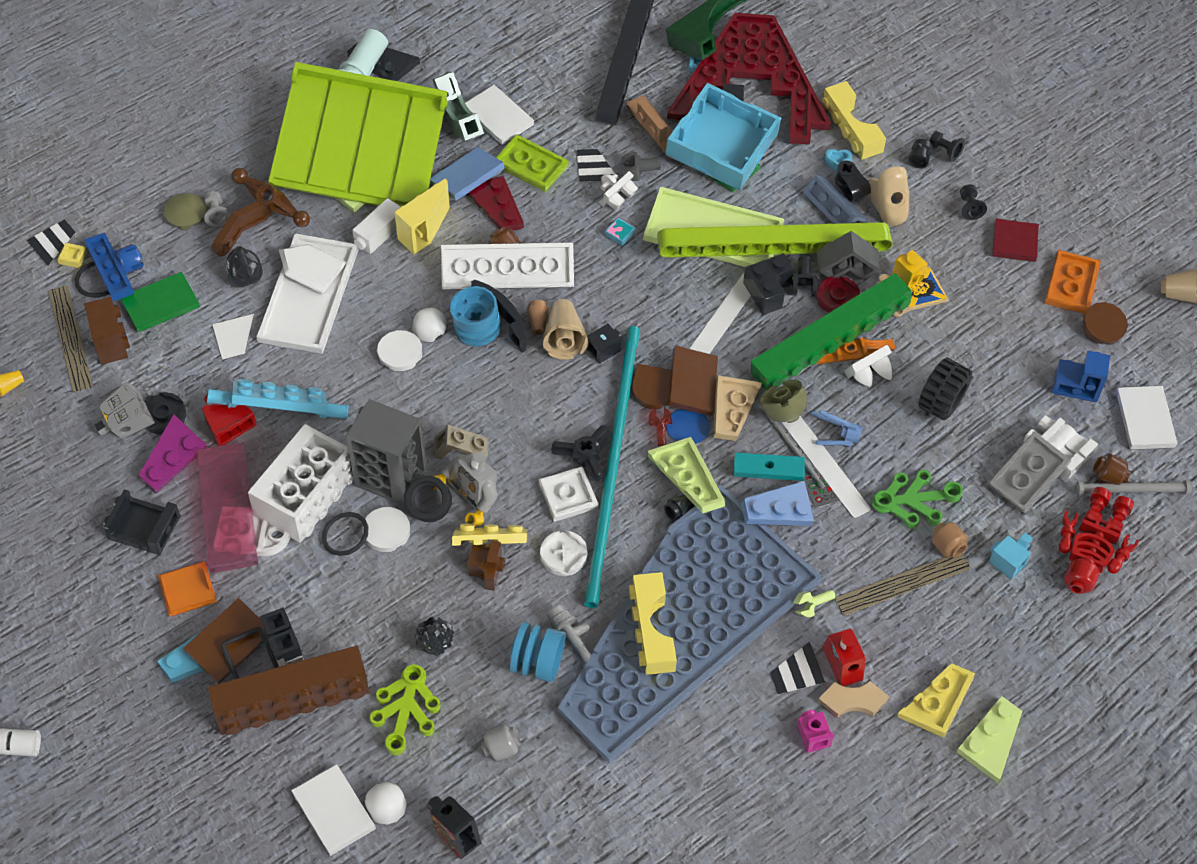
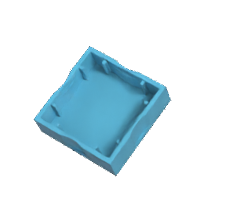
(723, 136)

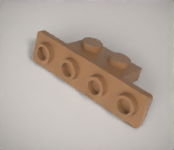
(651, 121)

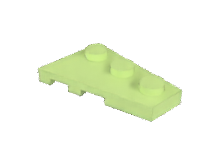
(992, 739)

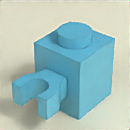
(1010, 555)

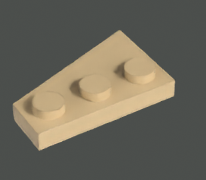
(732, 405)

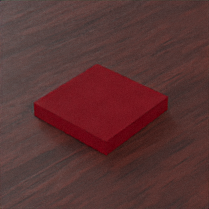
(1015, 240)

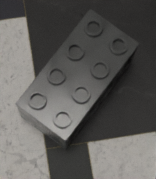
(386, 450)

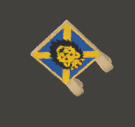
(924, 293)

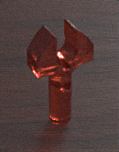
(660, 425)

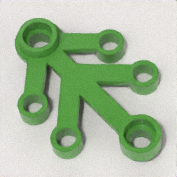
(913, 499)

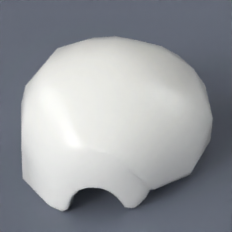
(429, 324)
(385, 803)

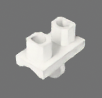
(624, 185)

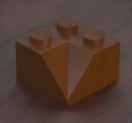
(106, 330)

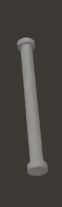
(1184, 486)

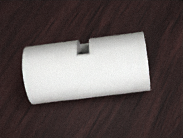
(19, 742)

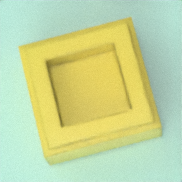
(72, 255)

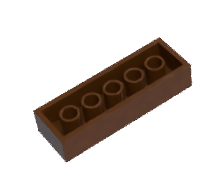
(289, 690)

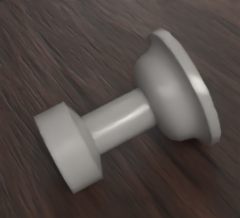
(216, 215)

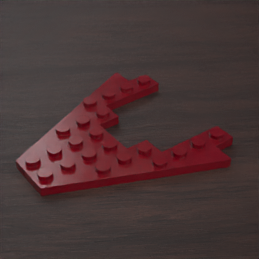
(757, 49)

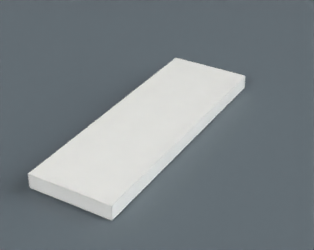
(508, 265)

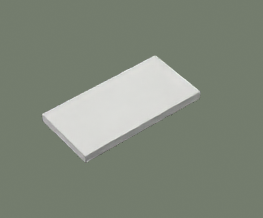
(300, 315)

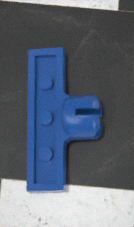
(114, 264)

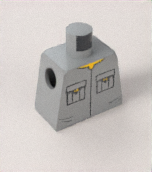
(124, 412)

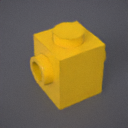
(910, 268)

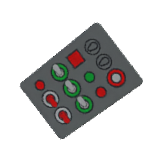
(819, 495)

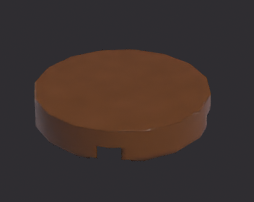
(1105, 323)

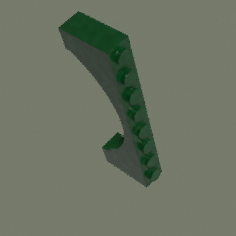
(694, 31)

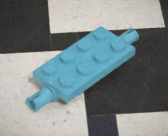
(278, 397)

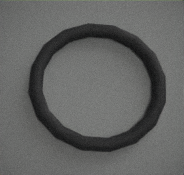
(79, 288)
(332, 521)

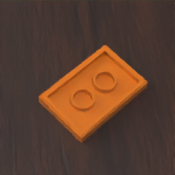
(1072, 281)

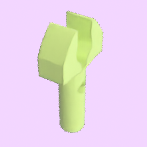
(805, 596)

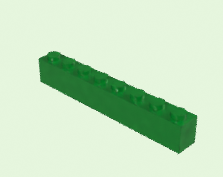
(831, 332)

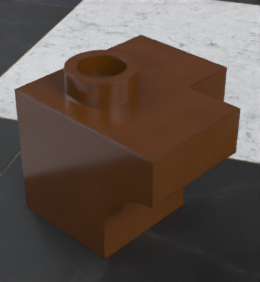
(486, 563)

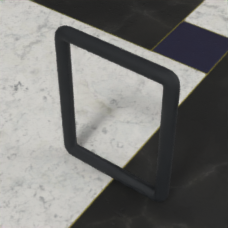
(241, 636)

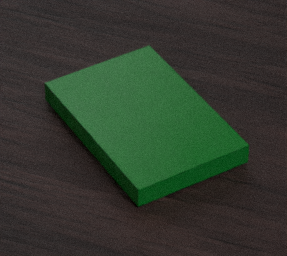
(160, 302)

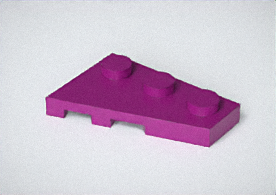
(171, 455)

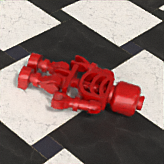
(1093, 549)

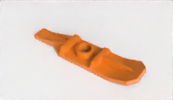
(862, 346)

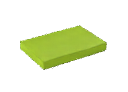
(532, 163)

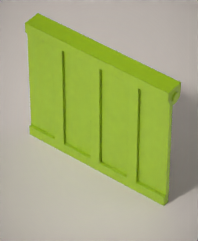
(357, 136)

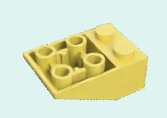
(422, 217)

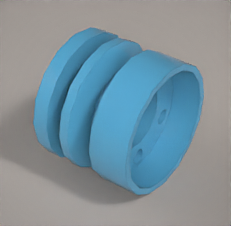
(475, 316)
(538, 652)

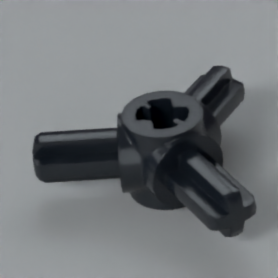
(585, 451)

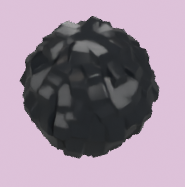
(434, 636)

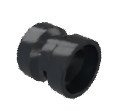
(920, 153)

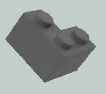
(848, 254)

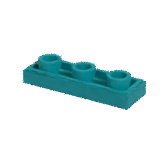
(758, 466)

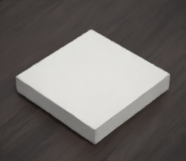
(568, 494)

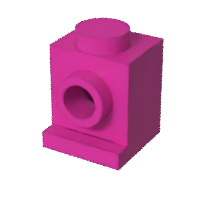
(814, 738)

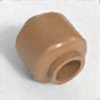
(949, 539)

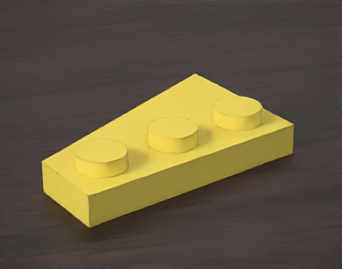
(478, 536)
(939, 702)

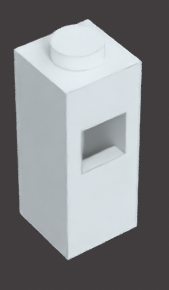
(376, 227)

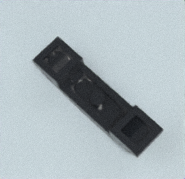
(509, 314)

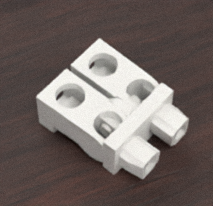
(1068, 442)

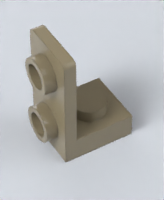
(459, 440)

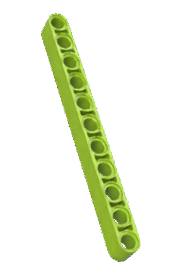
(765, 239)

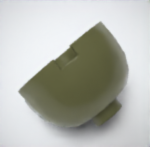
(785, 402)

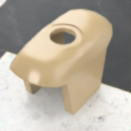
(891, 181)

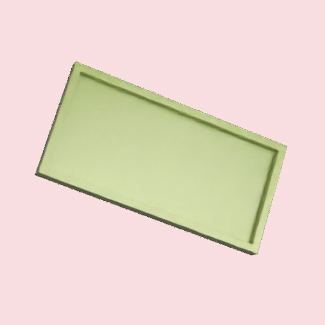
(685, 210)

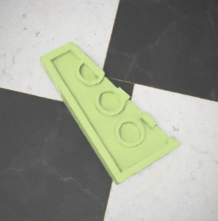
(688, 471)

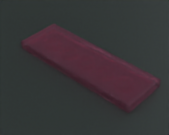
(227, 508)

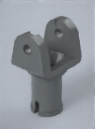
(640, 165)

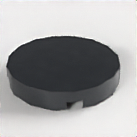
(162, 409)

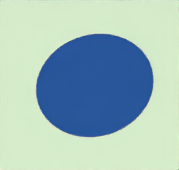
(688, 424)

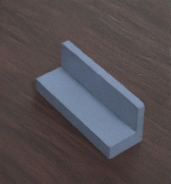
(832, 201)

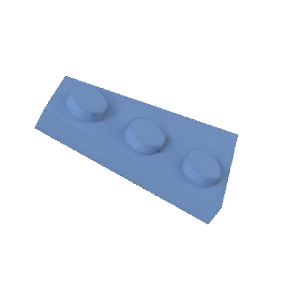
(779, 507)

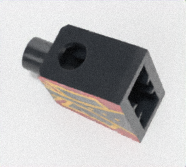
(454, 825)

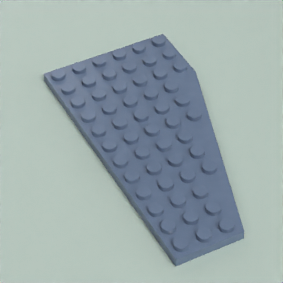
(721, 593)

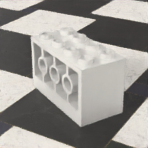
(302, 483)

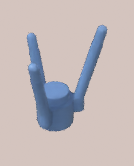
(850, 431)

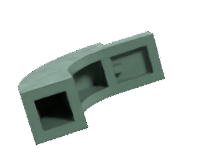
(457, 114)

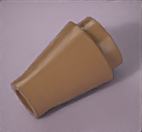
(537, 315)

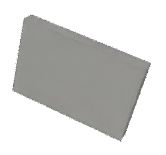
(1029, 472)

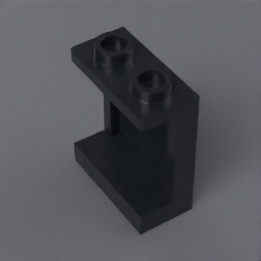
(141, 523)

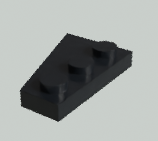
(392, 64)

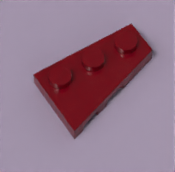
(498, 203)

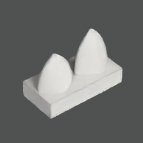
(879, 362)

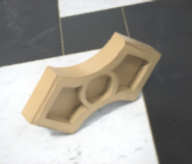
(864, 699)

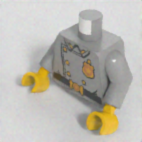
(474, 481)

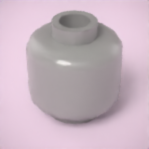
(501, 742)

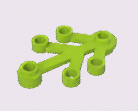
(405, 705)

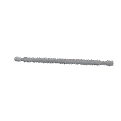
(797, 452)

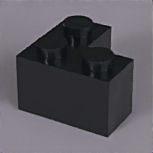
(766, 282)

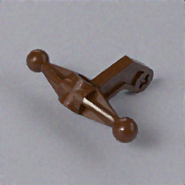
(256, 212)

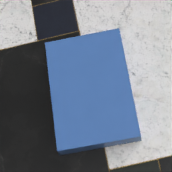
(468, 172)

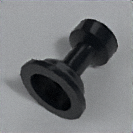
(953, 148)
(973, 208)

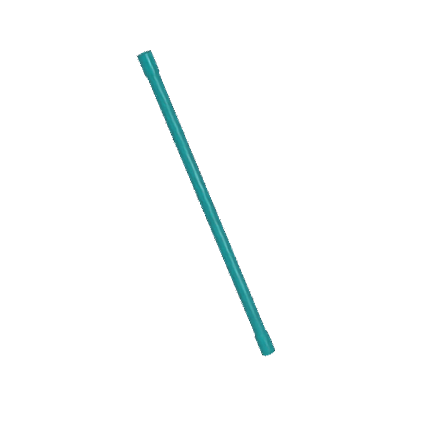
(593, 587)

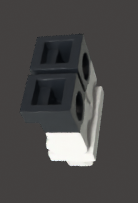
(281, 637)

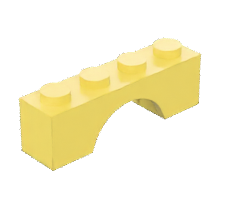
(864, 137)
(657, 650)

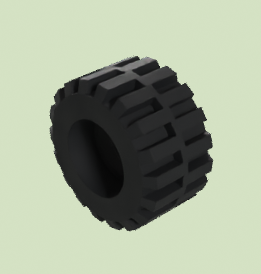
(945, 388)

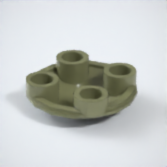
(185, 210)

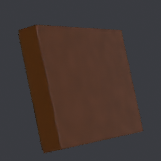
(693, 380)
(206, 646)

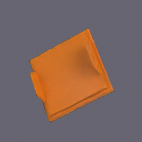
(187, 588)

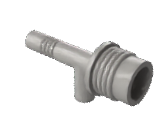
(562, 621)

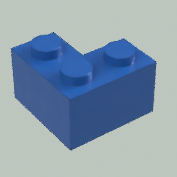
(1082, 379)

